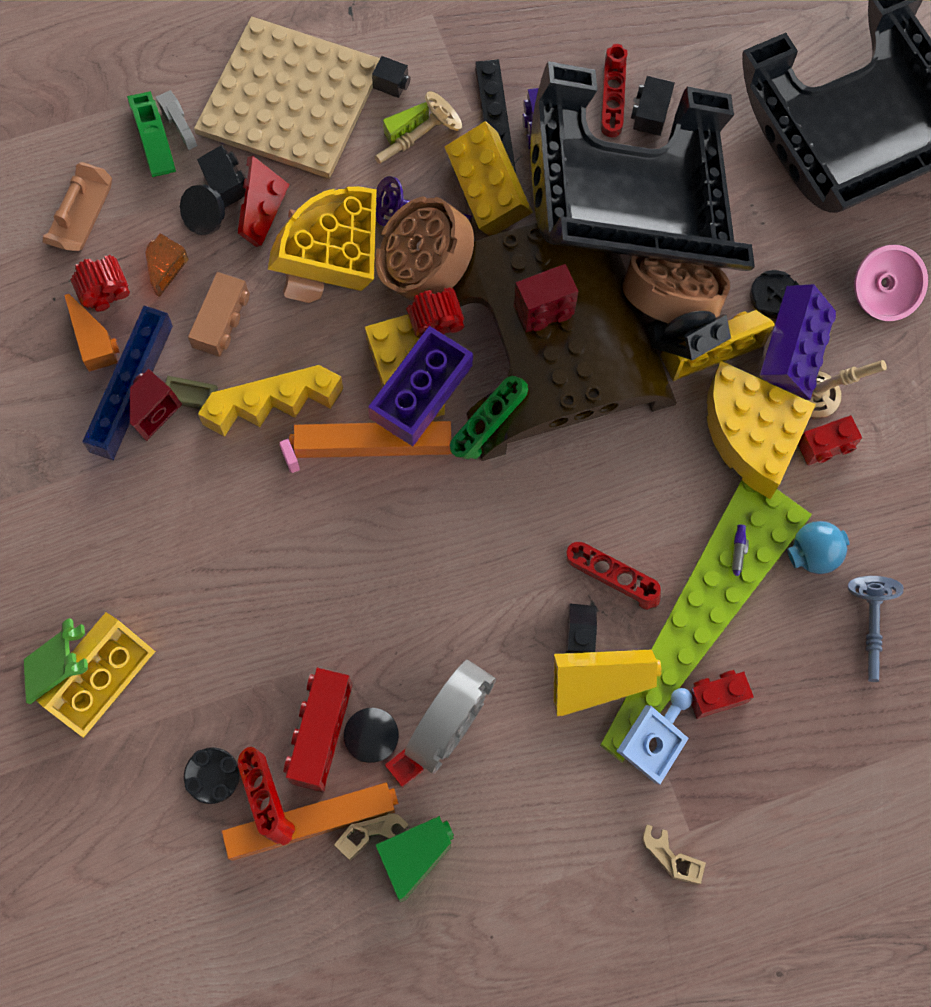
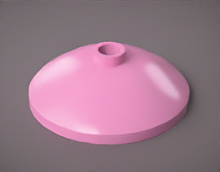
(905, 283)

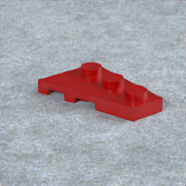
(261, 202)

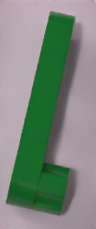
(470, 446)

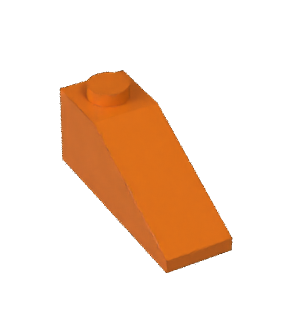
(93, 339)

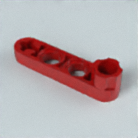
(615, 59)
(611, 575)
(279, 828)

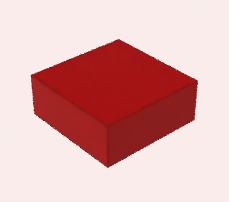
(403, 768)

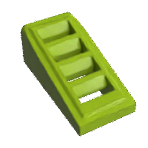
(405, 121)

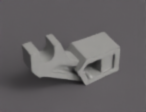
(173, 113)

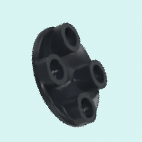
(371, 735)
(211, 775)

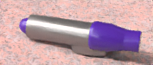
(740, 549)

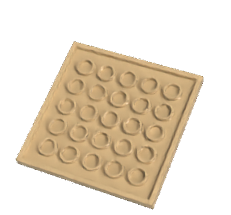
(288, 97)

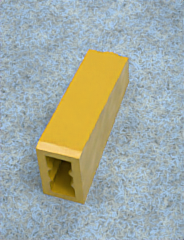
(601, 677)

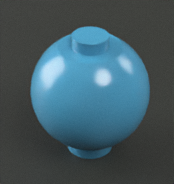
(819, 547)

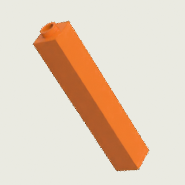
(366, 440)
(315, 820)

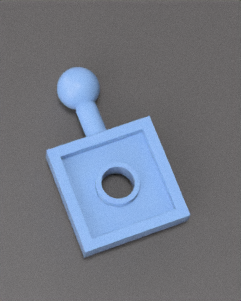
(668, 738)

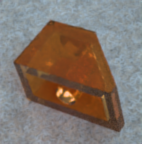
(164, 262)

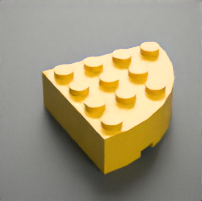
(330, 239)
(755, 426)

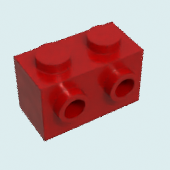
(829, 440)
(720, 694)

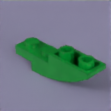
(151, 134)

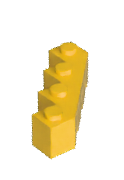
(256, 399)

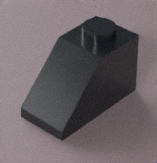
(581, 629)

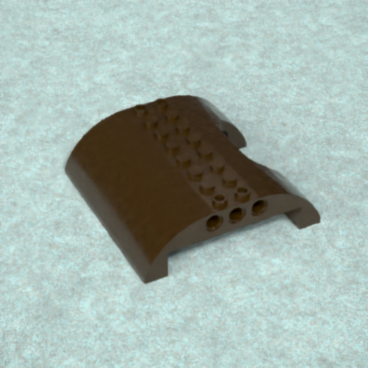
(572, 367)

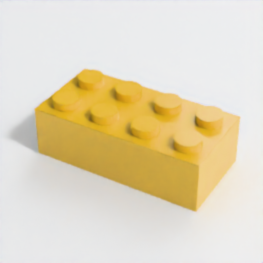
(488, 179)
(390, 344)

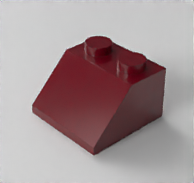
(151, 404)

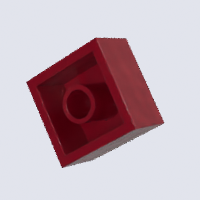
(545, 298)

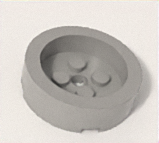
(449, 716)

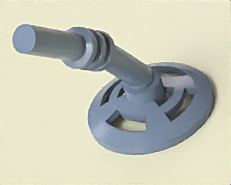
(875, 588)

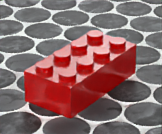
(319, 729)

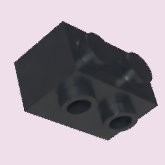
(653, 105)
(223, 175)

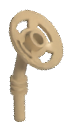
(437, 117)
(844, 377)

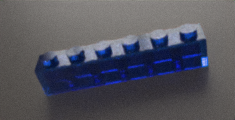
(138, 356)

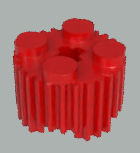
(99, 283)
(436, 310)

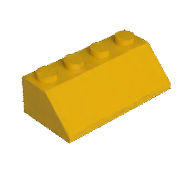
(747, 333)
(113, 661)

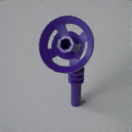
(390, 200)

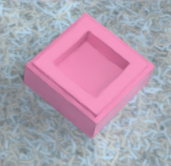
(289, 456)

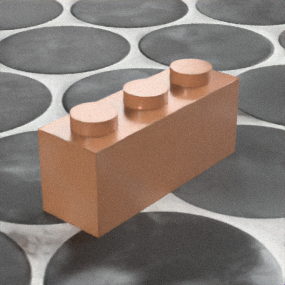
(219, 314)

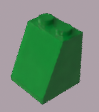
(414, 854)

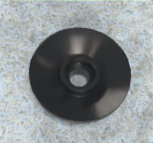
(686, 323)

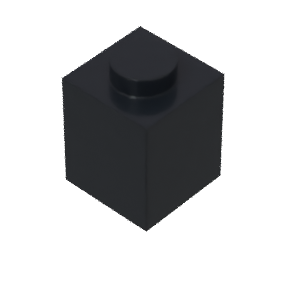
(390, 77)

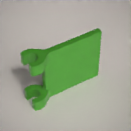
(53, 662)

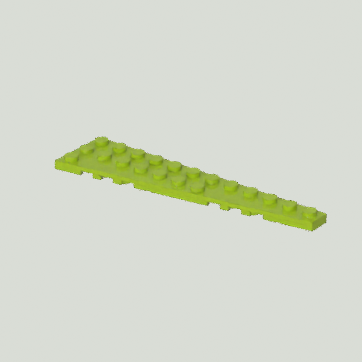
(713, 596)

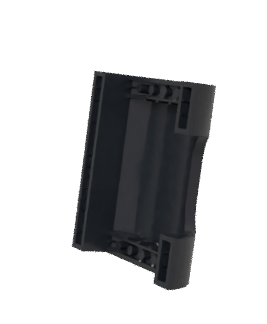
(858, 130)
(631, 197)

